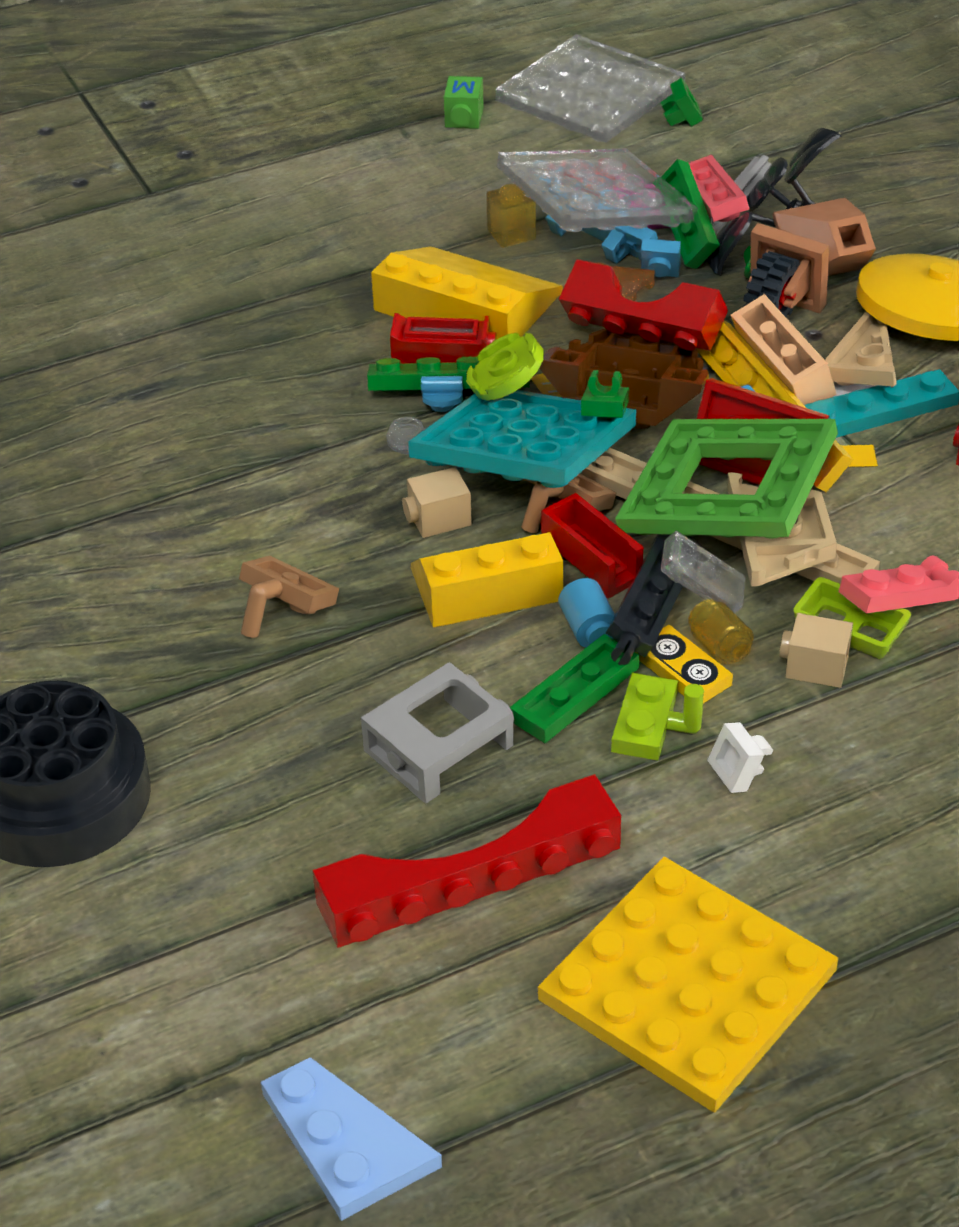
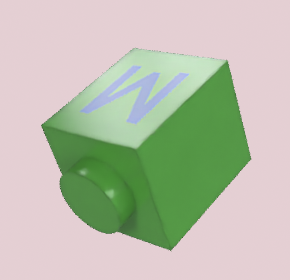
(463, 102)

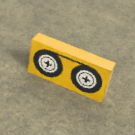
(682, 660)

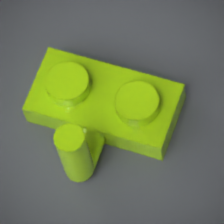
(649, 714)

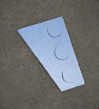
(345, 1139)

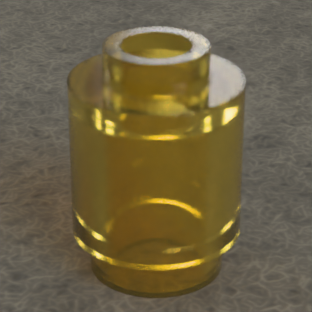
(720, 631)

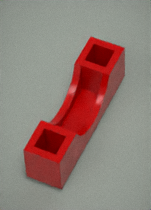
(686, 316)

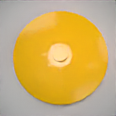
(913, 294)

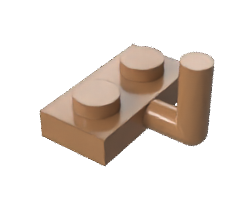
(591, 491)
(278, 579)

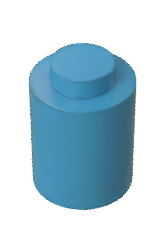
(586, 610)

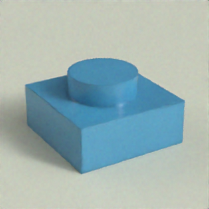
(661, 256)

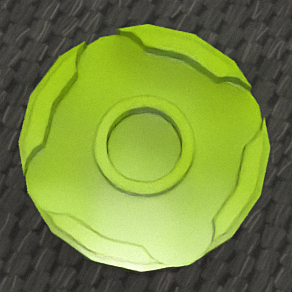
(505, 366)

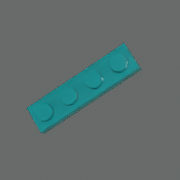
(889, 404)

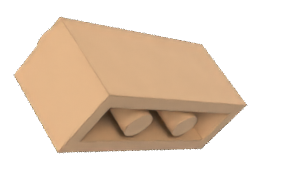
(784, 350)

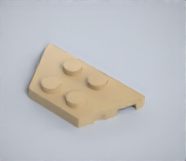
(807, 545)

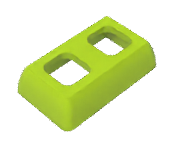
(825, 595)

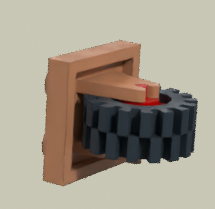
(787, 270)

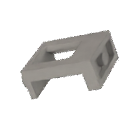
(413, 751)

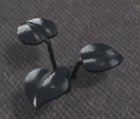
(736, 228)

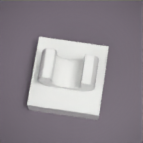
(738, 756)

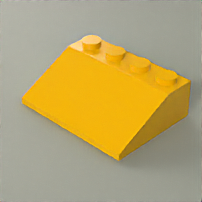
(455, 286)

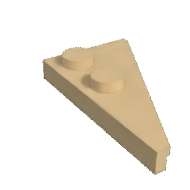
(863, 355)

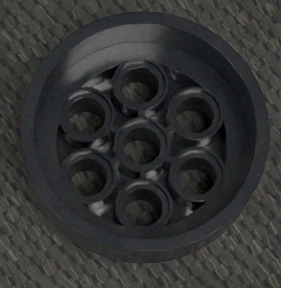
(67, 774)

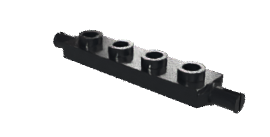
(644, 606)

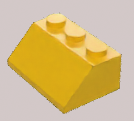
(490, 579)

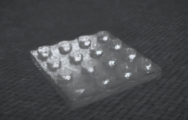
(589, 88)
(596, 189)

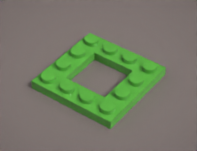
(797, 456)

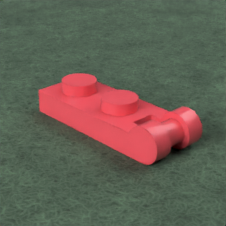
(901, 586)

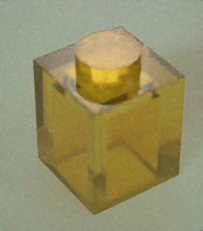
(510, 215)

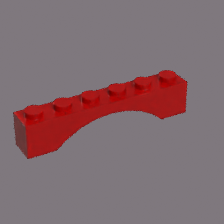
(379, 894)

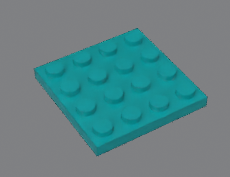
(520, 437)

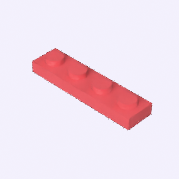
(718, 190)

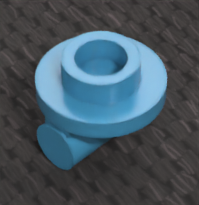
(442, 392)

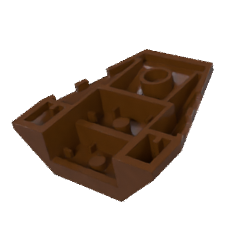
(657, 373)

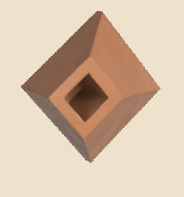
(835, 224)

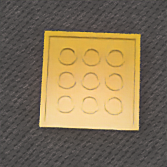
(688, 982)

